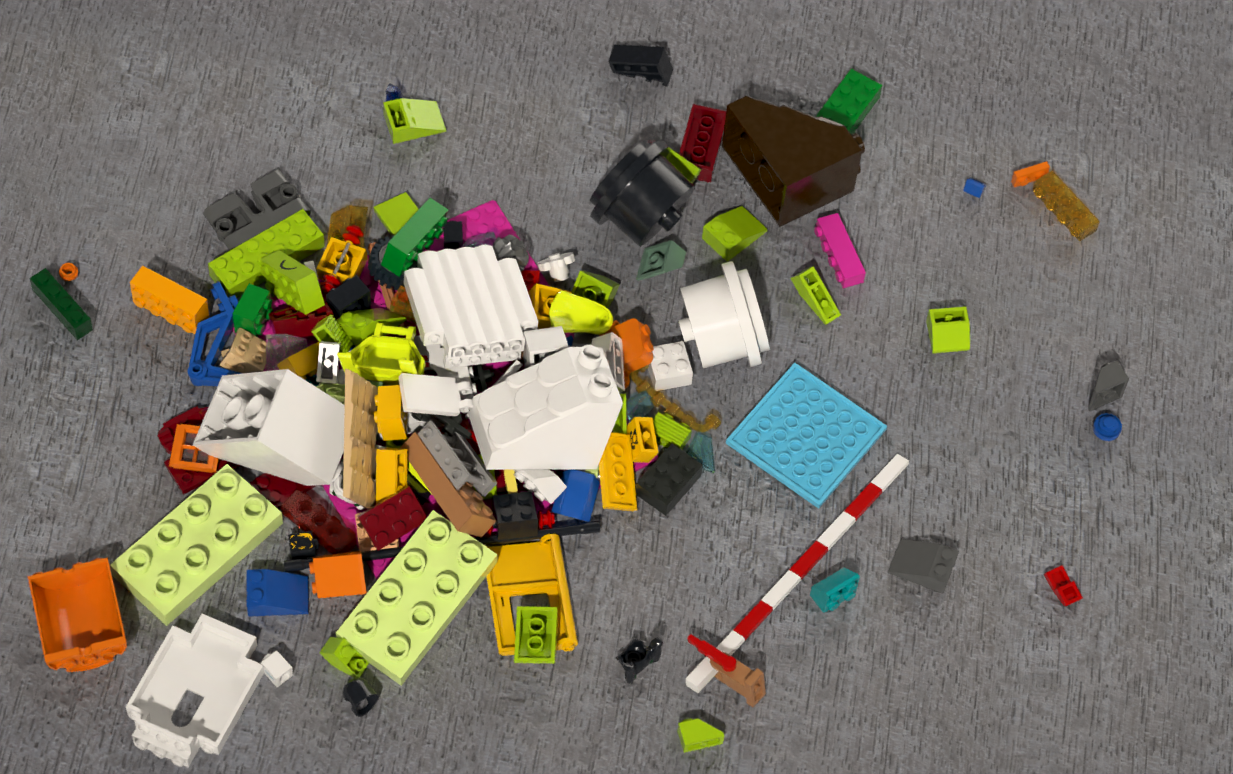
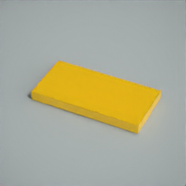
(618, 474)

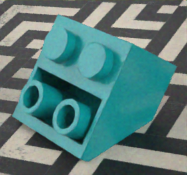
(835, 589)

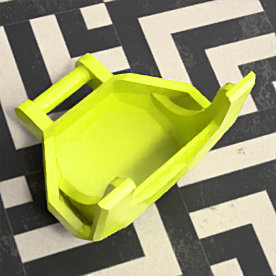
(385, 357)

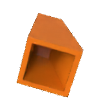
(338, 575)

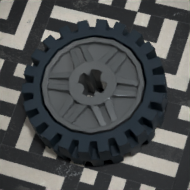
(380, 272)

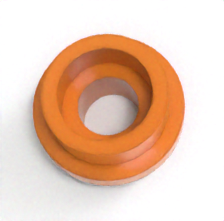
(68, 267)

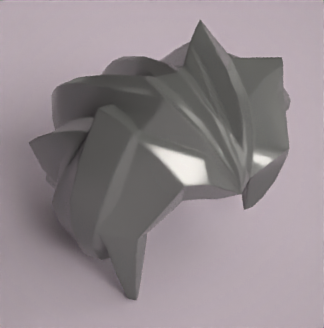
(511, 248)

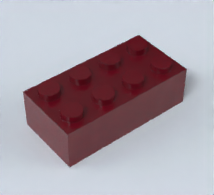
(703, 139)

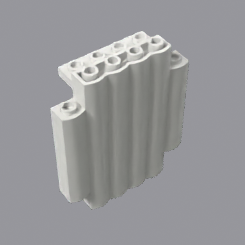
(470, 305)

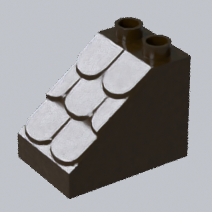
(791, 156)

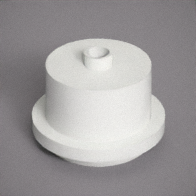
(724, 318)

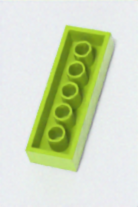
(240, 266)

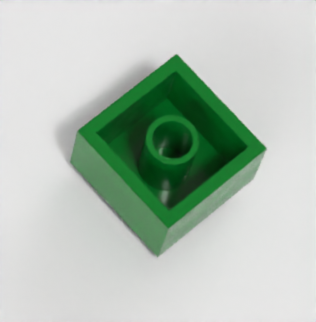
(253, 310)

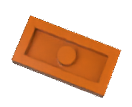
(1029, 174)

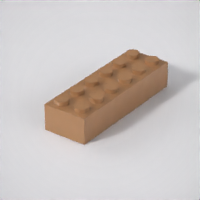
(461, 506)

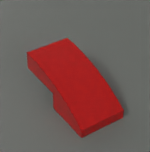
(1062, 586)

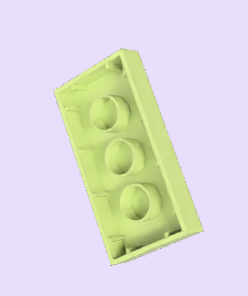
(196, 544)
(417, 597)

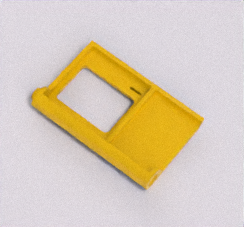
(530, 571)

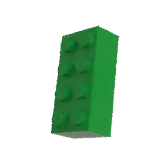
(851, 100)
(415, 237)

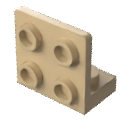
(245, 354)

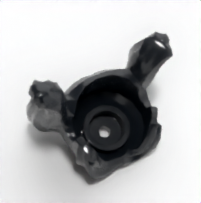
(641, 655)

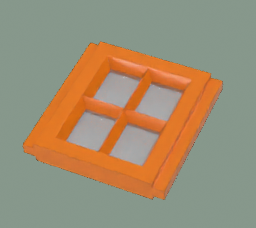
(186, 455)

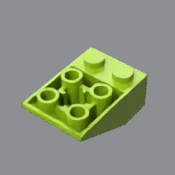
(412, 119)

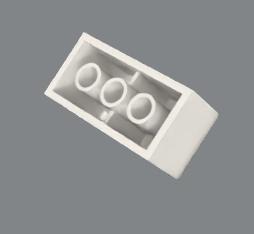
(542, 343)

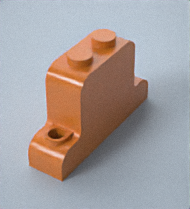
(636, 345)

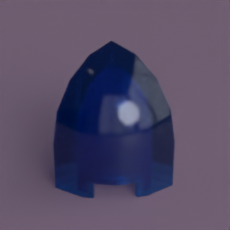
(393, 92)

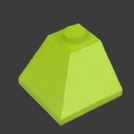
(595, 288)

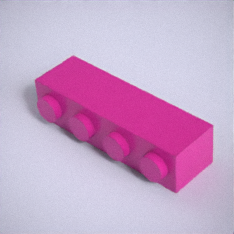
(840, 250)

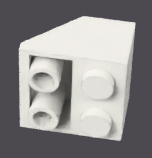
(542, 482)

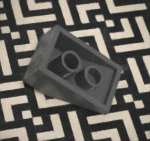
(924, 563)

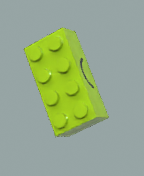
(292, 282)

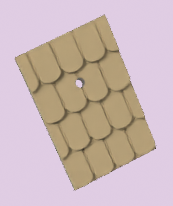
(359, 440)

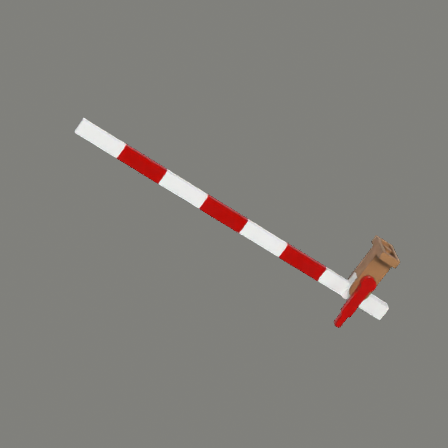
(719, 661)

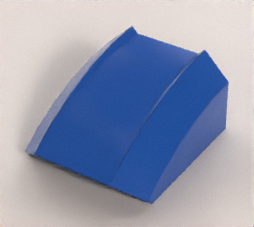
(578, 497)

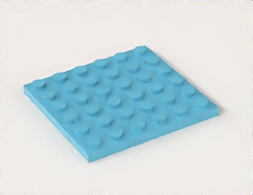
(806, 435)

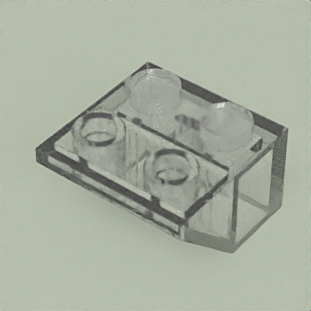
(281, 347)

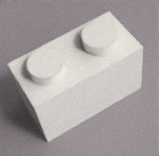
(328, 362)

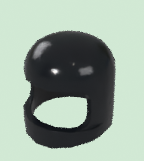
(356, 691)

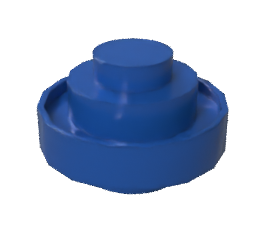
(1107, 427)

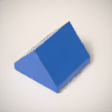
(974, 187)

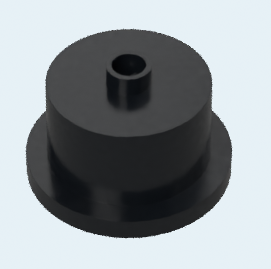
(642, 193)

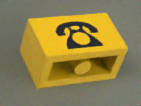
(642, 439)

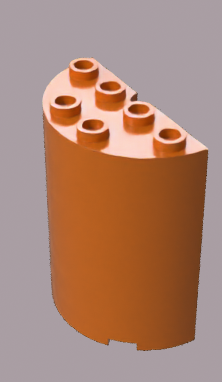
(78, 616)

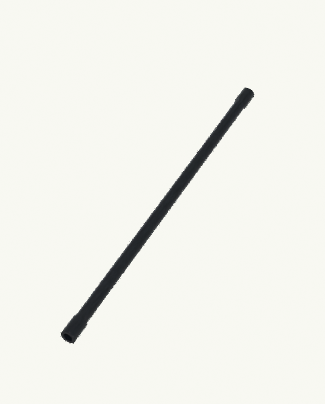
(582, 528)

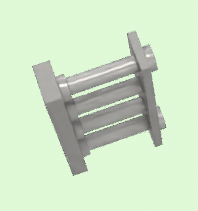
(457, 459)

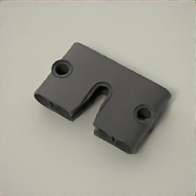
(241, 222)

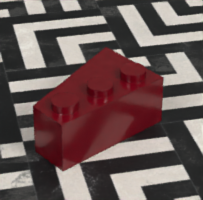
(296, 323)

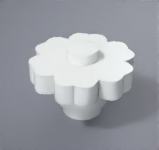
(557, 265)

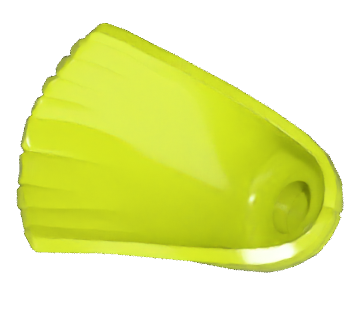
(579, 314)

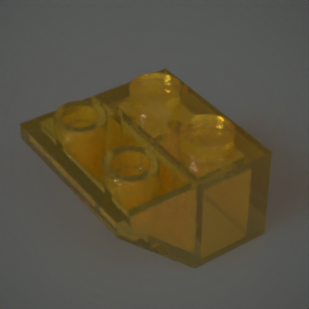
(346, 217)

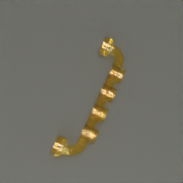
(673, 409)

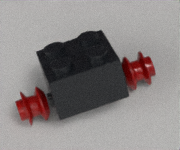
(518, 516)

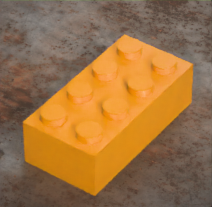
(168, 300)

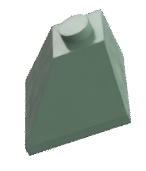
(660, 259)

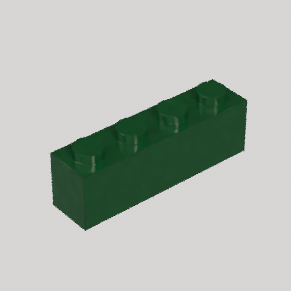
(61, 304)

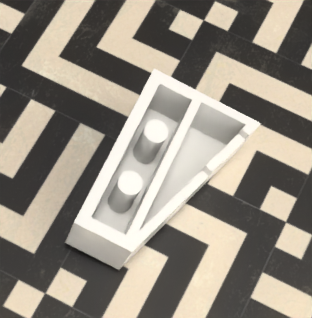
(613, 352)

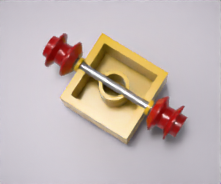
(341, 259)

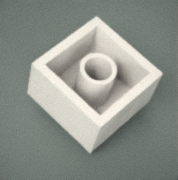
(670, 366)

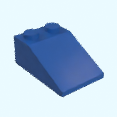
(276, 593)

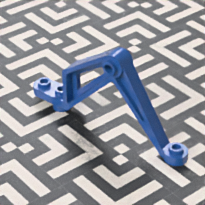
(202, 371)

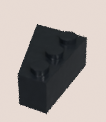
(641, 61)

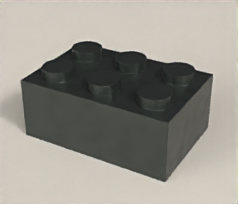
(668, 479)

